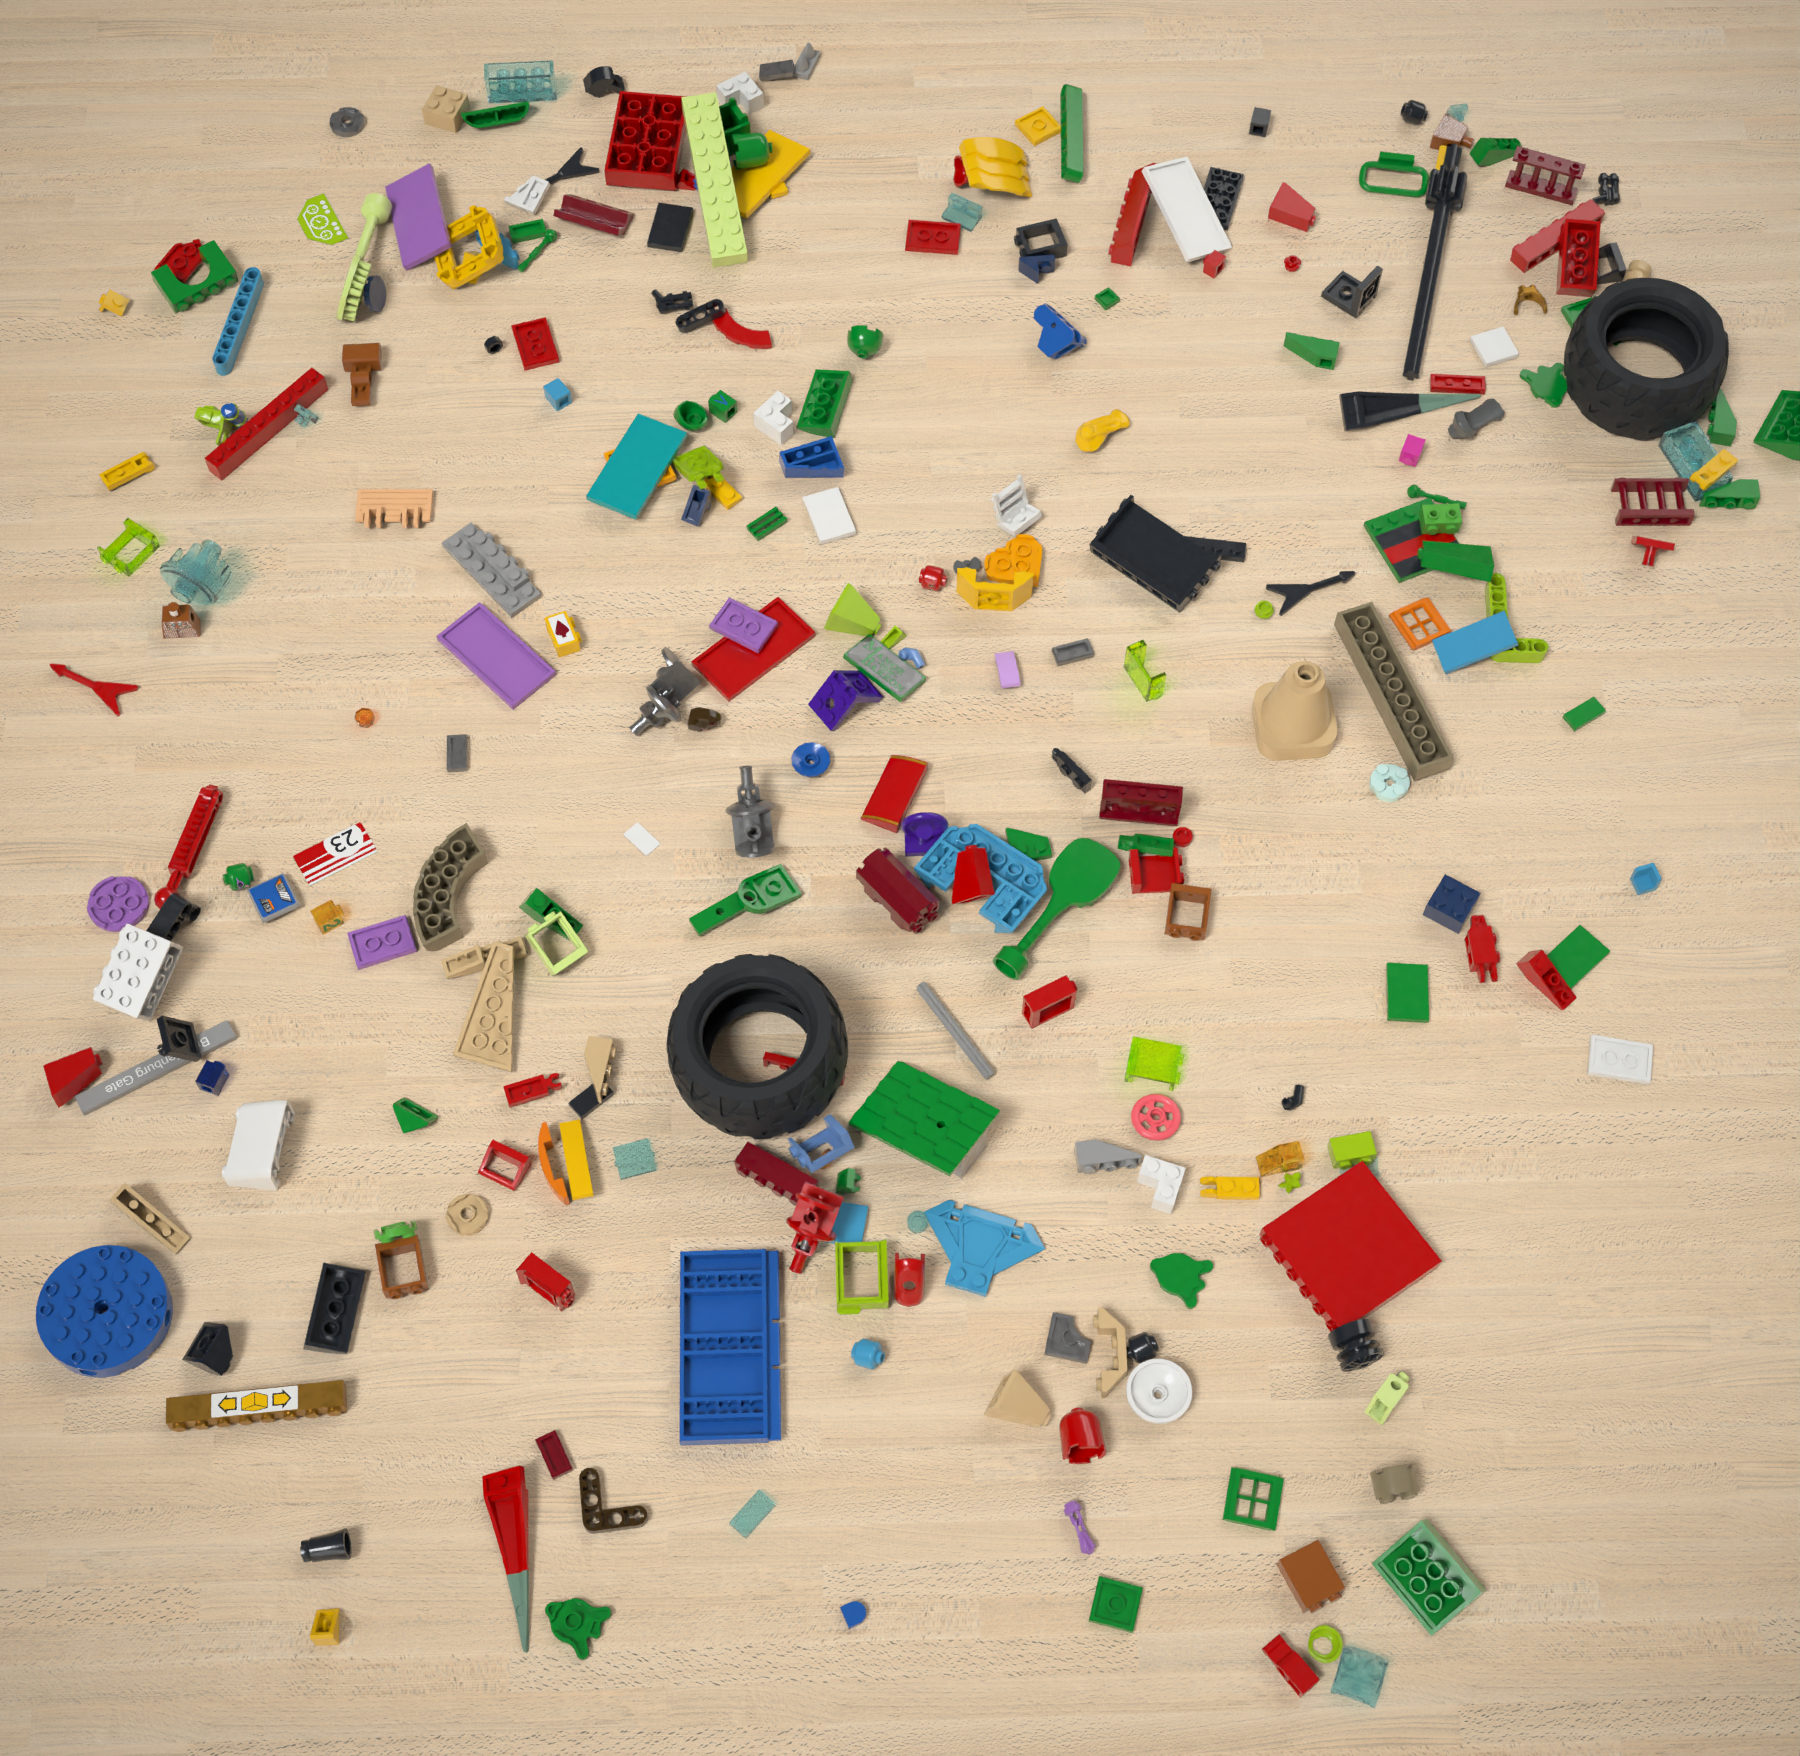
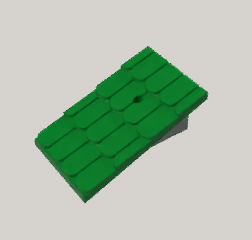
(926, 1119)

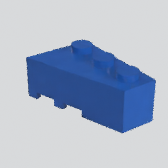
(812, 460)

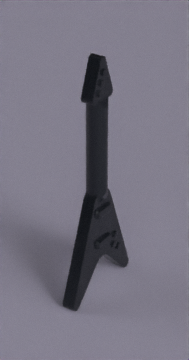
(573, 169)
(1296, 592)

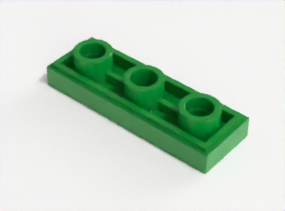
(708, 918)

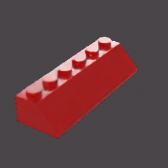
(1132, 219)

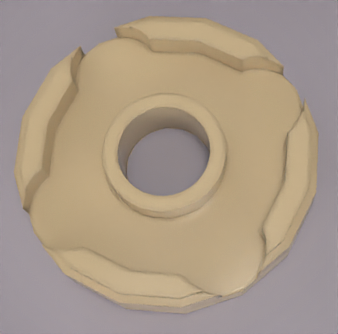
(469, 1226)

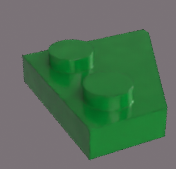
(1032, 845)

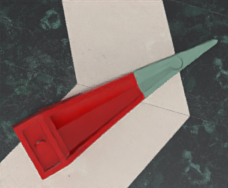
(508, 1510)

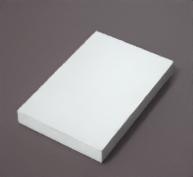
(829, 515)
(1620, 1059)

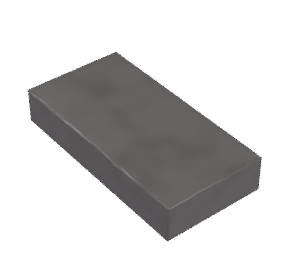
(776, 70)
(1072, 652)
(457, 753)

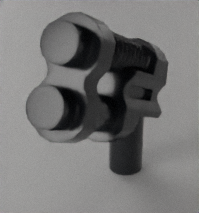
(1608, 194)
(666, 303)

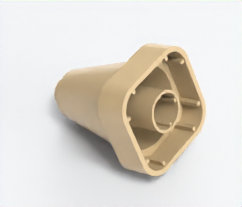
(1295, 715)

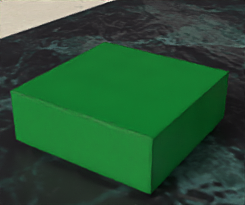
(1107, 298)

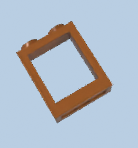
(1189, 894)
(398, 1247)

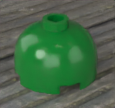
(864, 341)

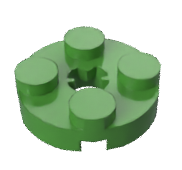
(397, 1229)

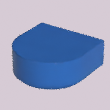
(853, 1613)

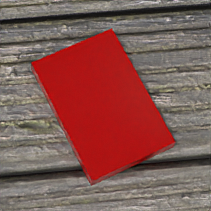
(933, 237)
(535, 343)

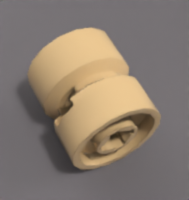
(1638, 269)

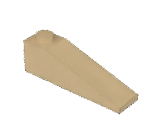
(148, 1218)

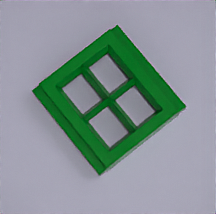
(1233, 1495)

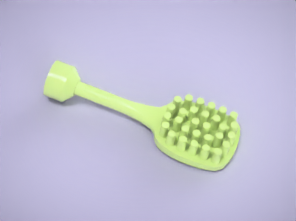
(376, 211)

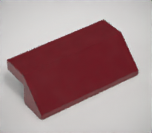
(594, 214)

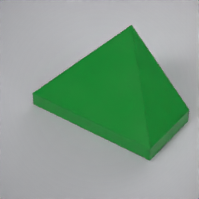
(411, 1115)

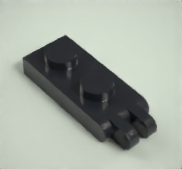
(1072, 770)

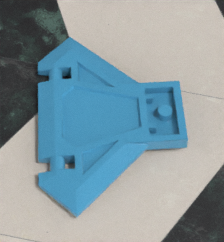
(980, 1244)

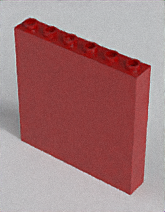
(1349, 1248)

